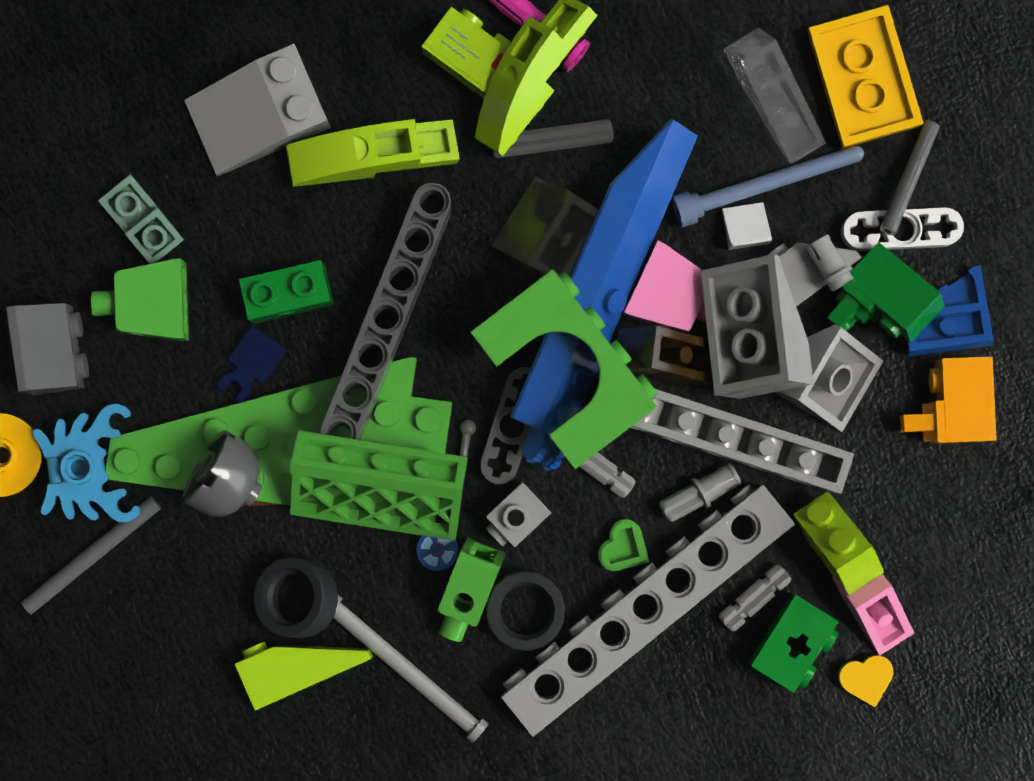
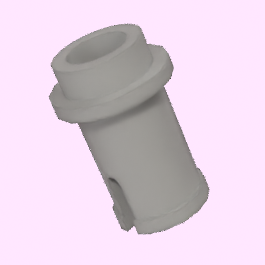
(829, 263)

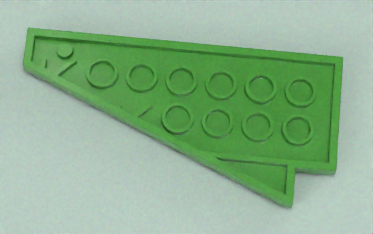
(270, 425)

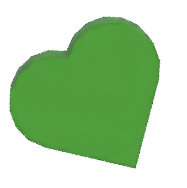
(624, 547)

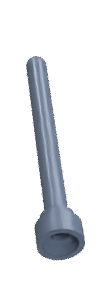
(691, 207)

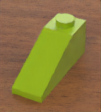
(286, 669)

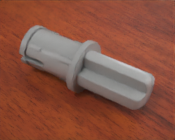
(700, 492)

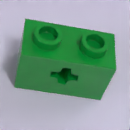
(286, 292)
(772, 653)

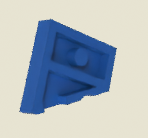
(961, 323)

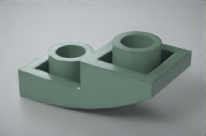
(141, 219)

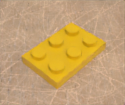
(865, 76)

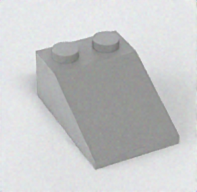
(257, 110)
(754, 329)

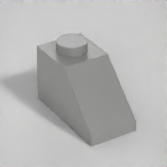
(802, 271)

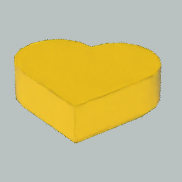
(866, 678)

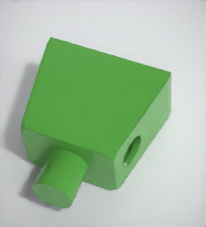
(148, 300)
(475, 576)

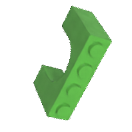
(619, 396)

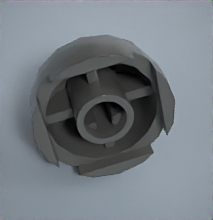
(225, 477)

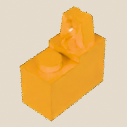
(962, 406)

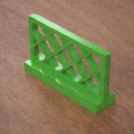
(378, 469)

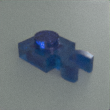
(255, 358)

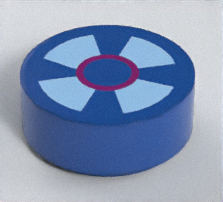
(437, 553)

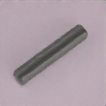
(561, 138)

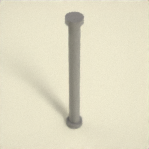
(409, 672)

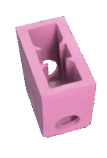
(668, 292)

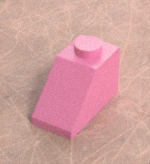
(878, 613)

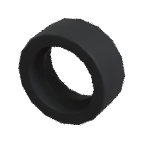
(267, 594)
(531, 641)

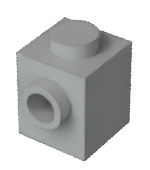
(516, 516)

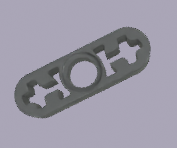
(492, 452)

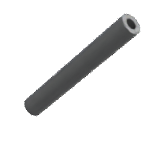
(909, 178)

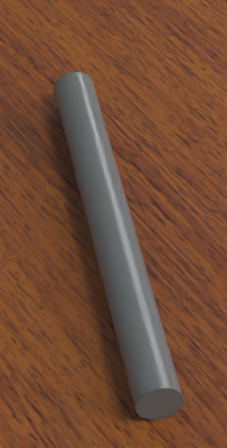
(88, 557)

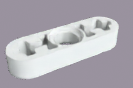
(933, 238)

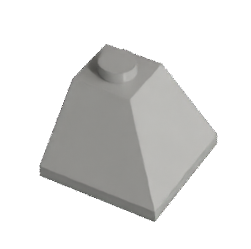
(840, 377)

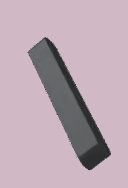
(389, 299)

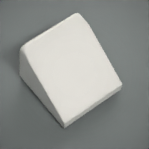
(746, 226)

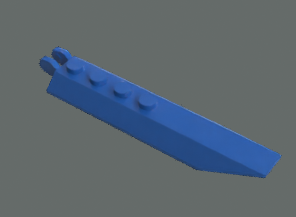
(605, 280)

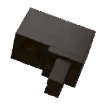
(667, 355)

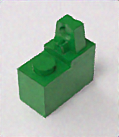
(888, 291)

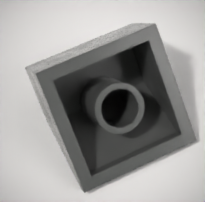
(47, 348)

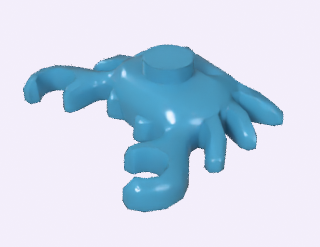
(78, 467)

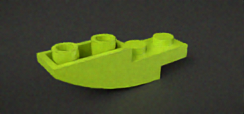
(520, 79)
(371, 150)

